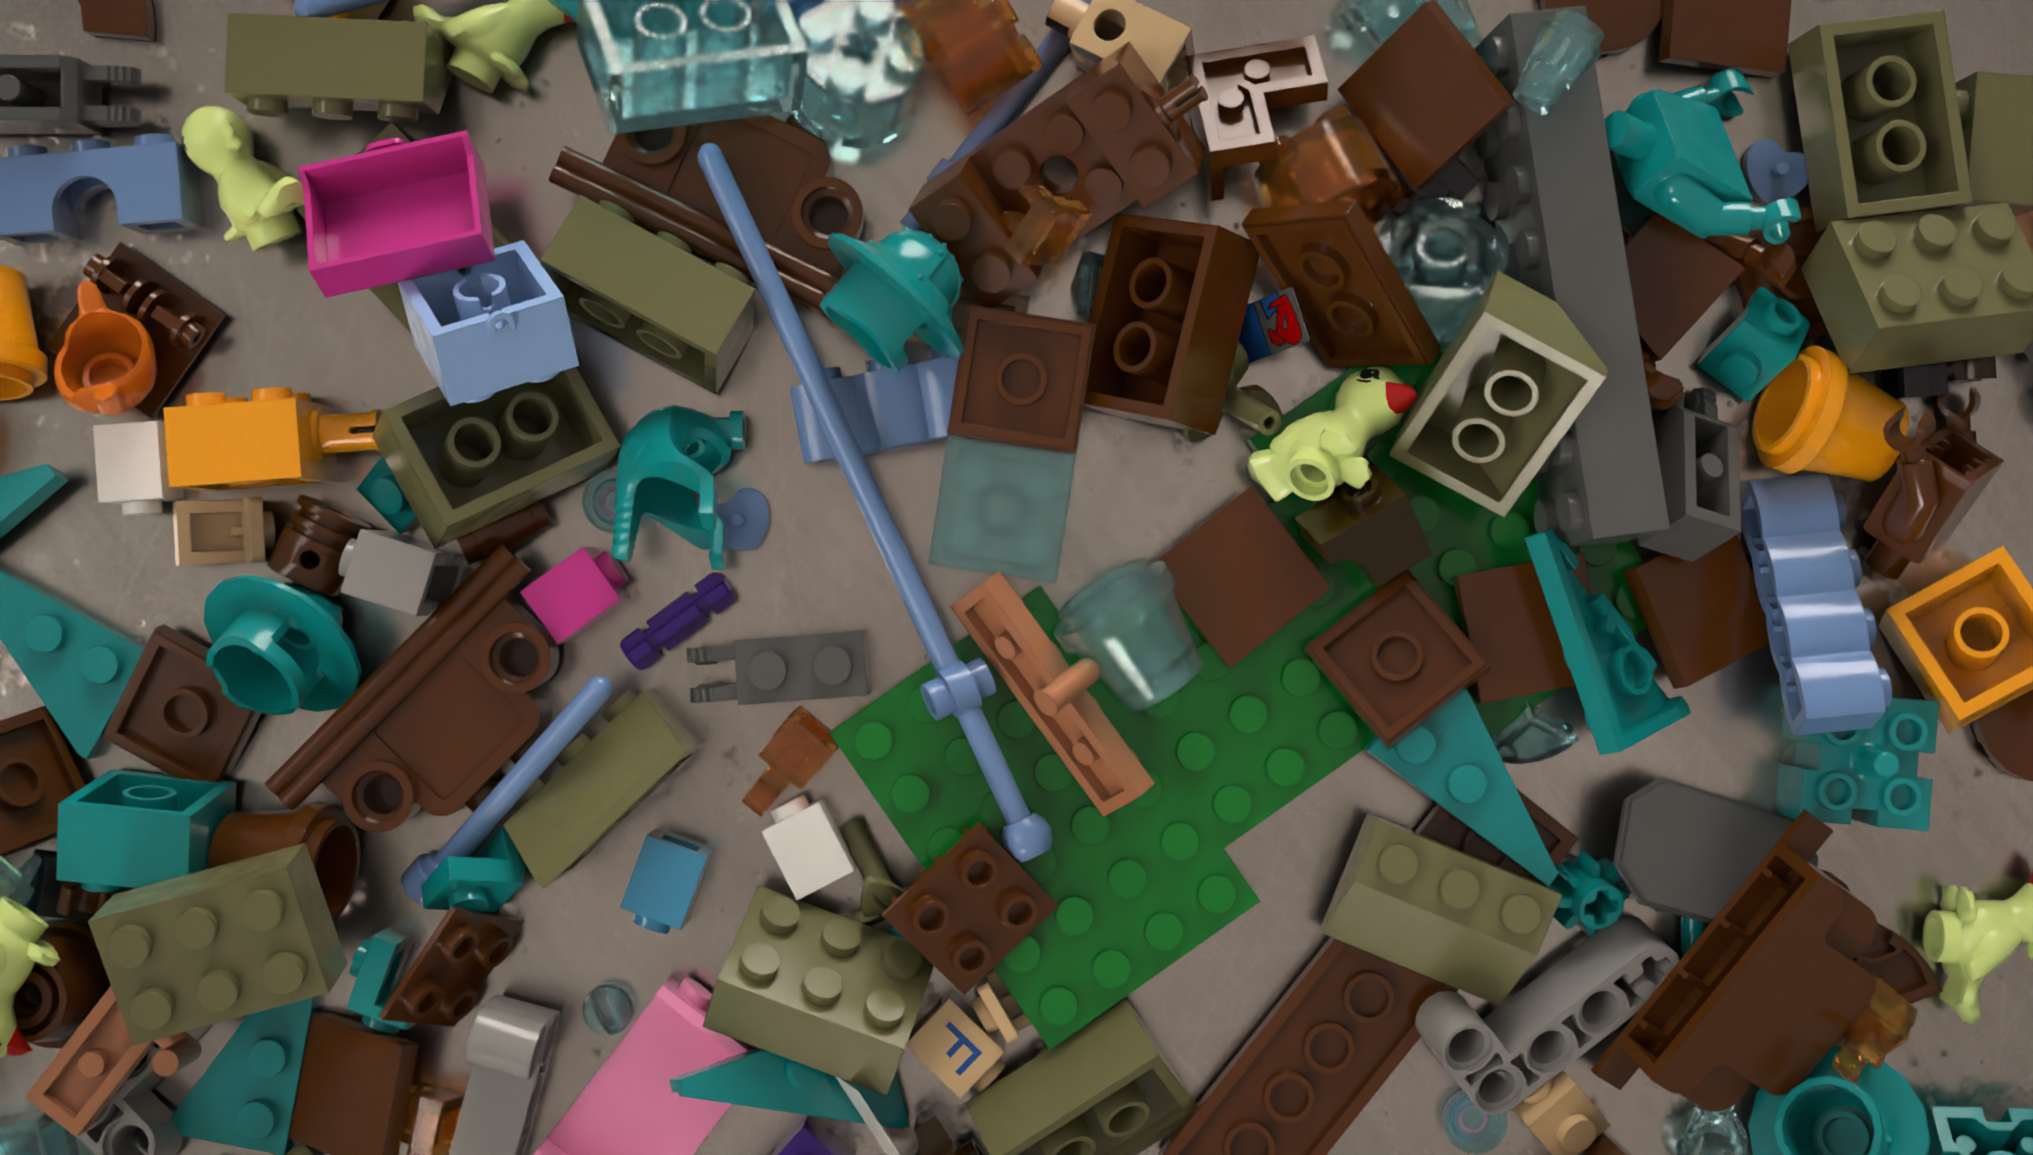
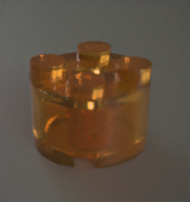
(973, 47)
(1326, 164)

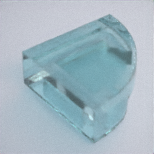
(1534, 736)

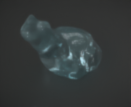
(1713, 1134)

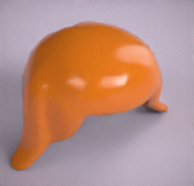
(104, 358)

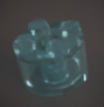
(859, 71)
(1445, 259)

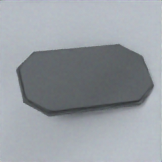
(1691, 847)

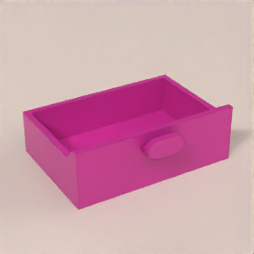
(396, 213)

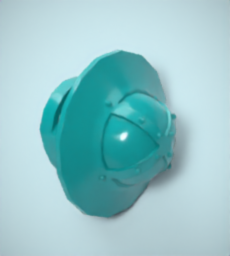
(895, 291)
(279, 646)
(1841, 1117)

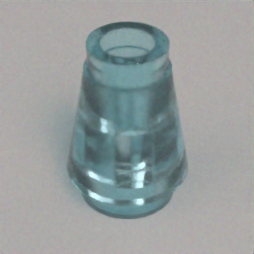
(1558, 58)

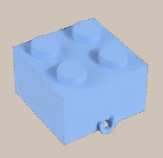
(490, 325)

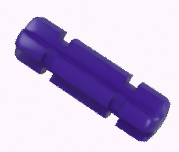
(677, 621)

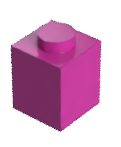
(577, 593)

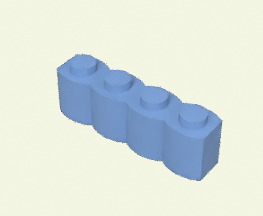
(882, 407)
(1811, 605)

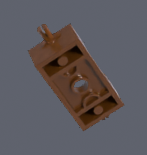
(1108, 122)

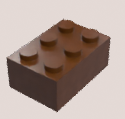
(1168, 320)

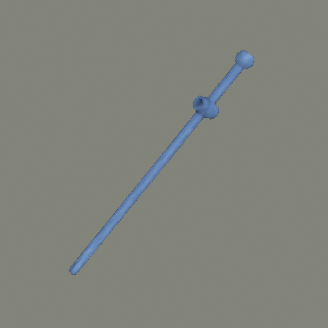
(956, 685)

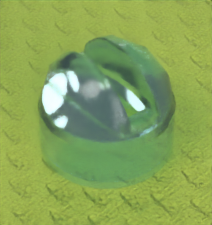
(620, 1005)

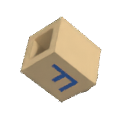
(957, 1045)

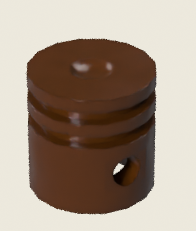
(318, 529)

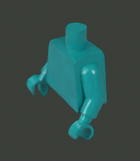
(1684, 165)

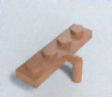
(1053, 694)
(98, 1063)

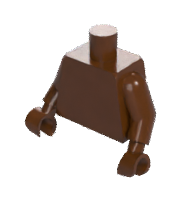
(1678, 280)
(1932, 488)

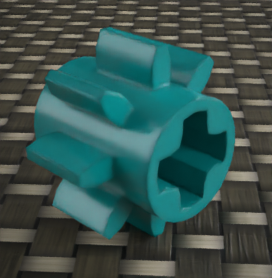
(1589, 893)

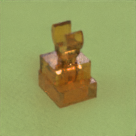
(794, 756)
(1875, 1032)
(431, 1119)

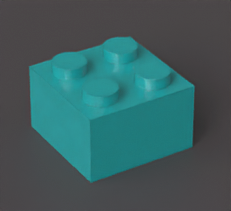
(138, 829)

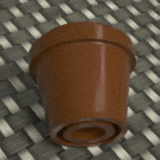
(322, 826)
(66, 989)

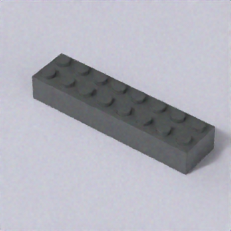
(1565, 238)

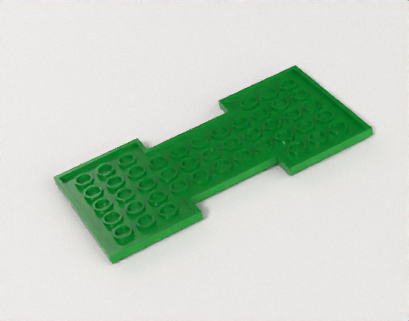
(1220, 750)

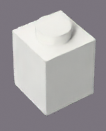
(133, 467)
(808, 845)

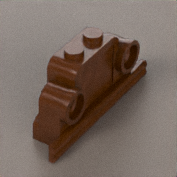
(779, 172)
(438, 712)
(1758, 987)

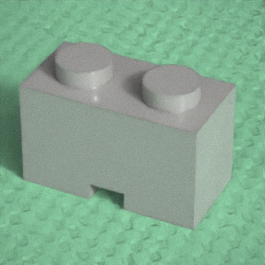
(399, 571)

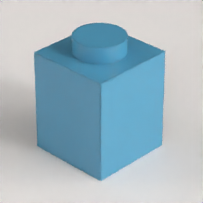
(666, 881)

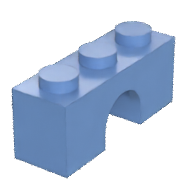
(150, 180)

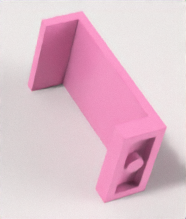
(630, 1098)

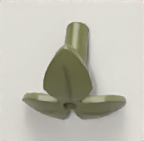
(1248, 406)
(877, 883)

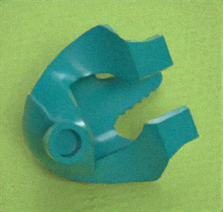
(660, 469)

